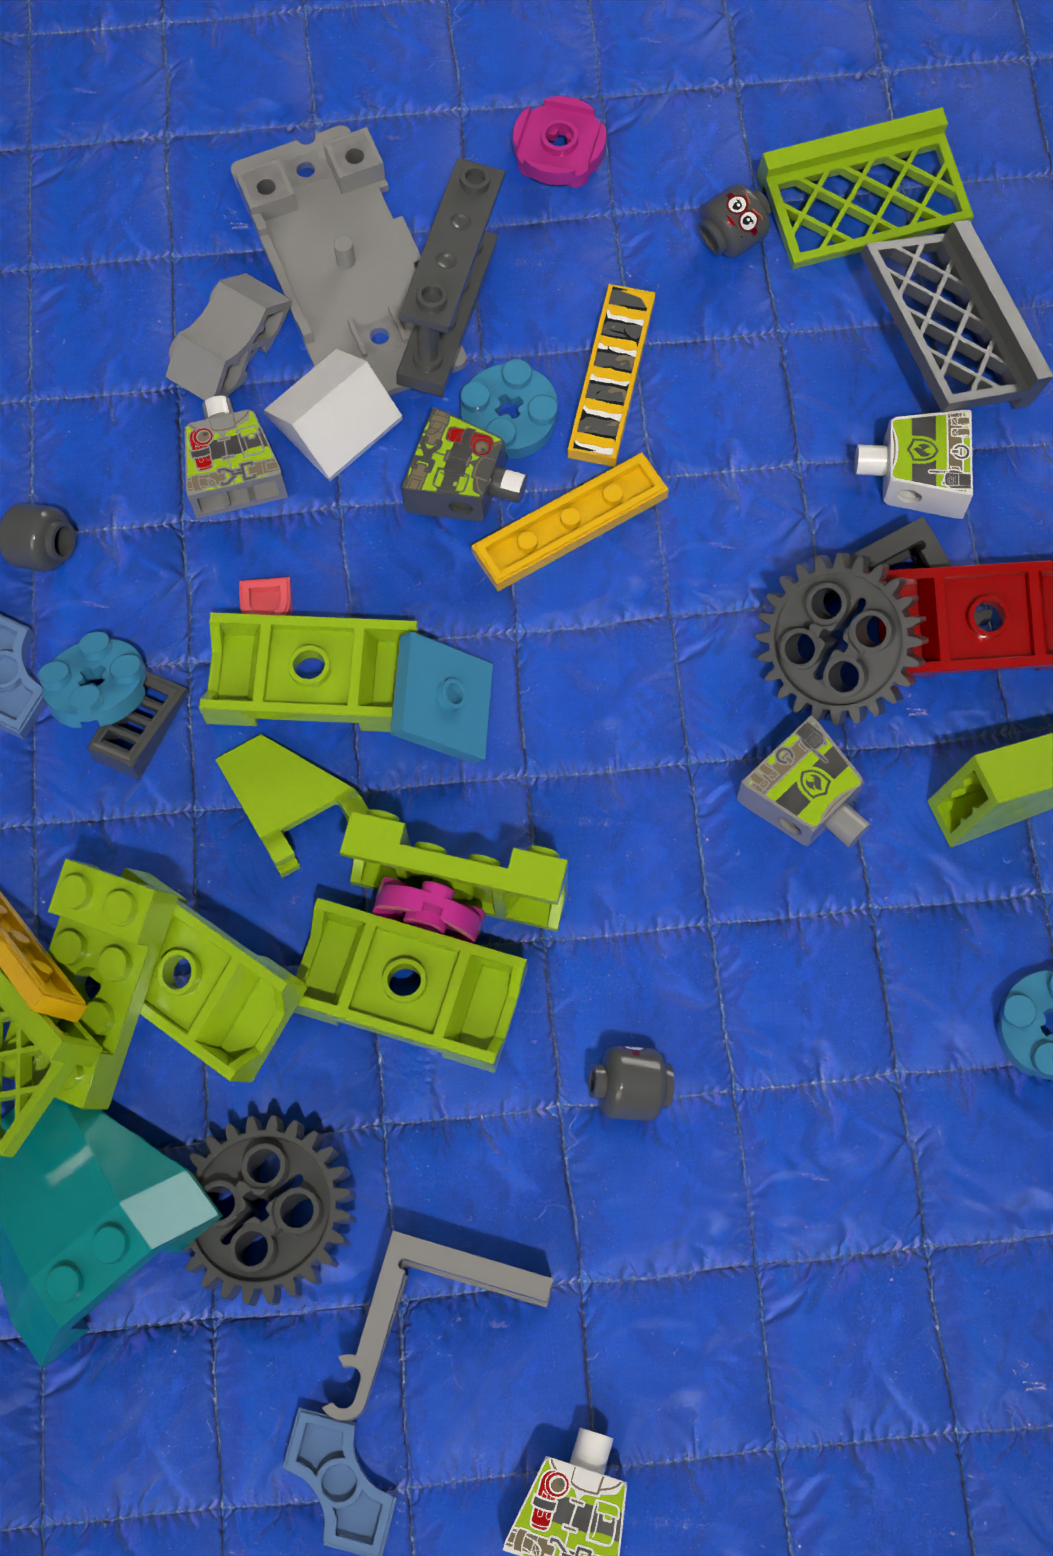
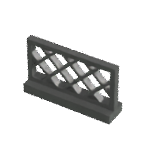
(984, 309)

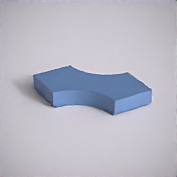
(19, 695)
(354, 1509)

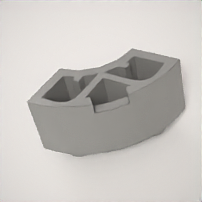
(222, 341)

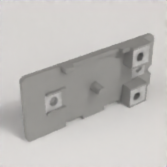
(335, 246)

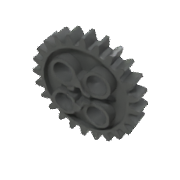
(878, 665)
(291, 1250)

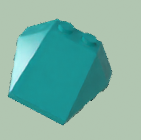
(82, 1217)

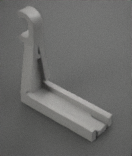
(440, 1261)

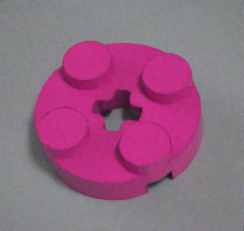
(559, 164)
(428, 909)

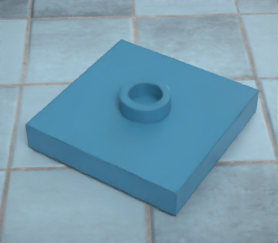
(442, 698)

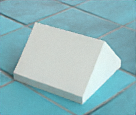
(335, 412)

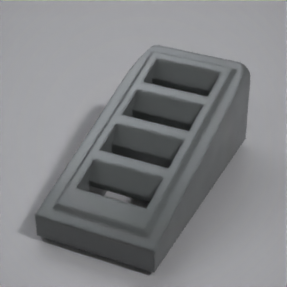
(134, 762)

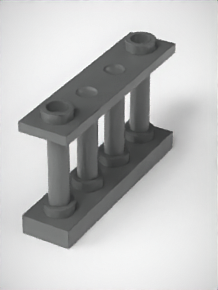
(449, 277)

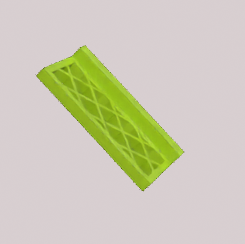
(843, 156)
(61, 1043)

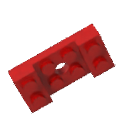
(948, 600)

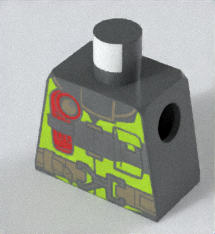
(458, 471)

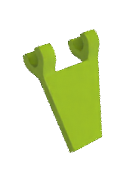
(282, 792)

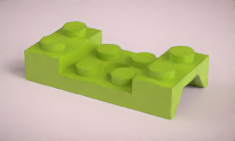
(258, 661)
(525, 893)
(120, 933)
(462, 996)
(232, 1001)

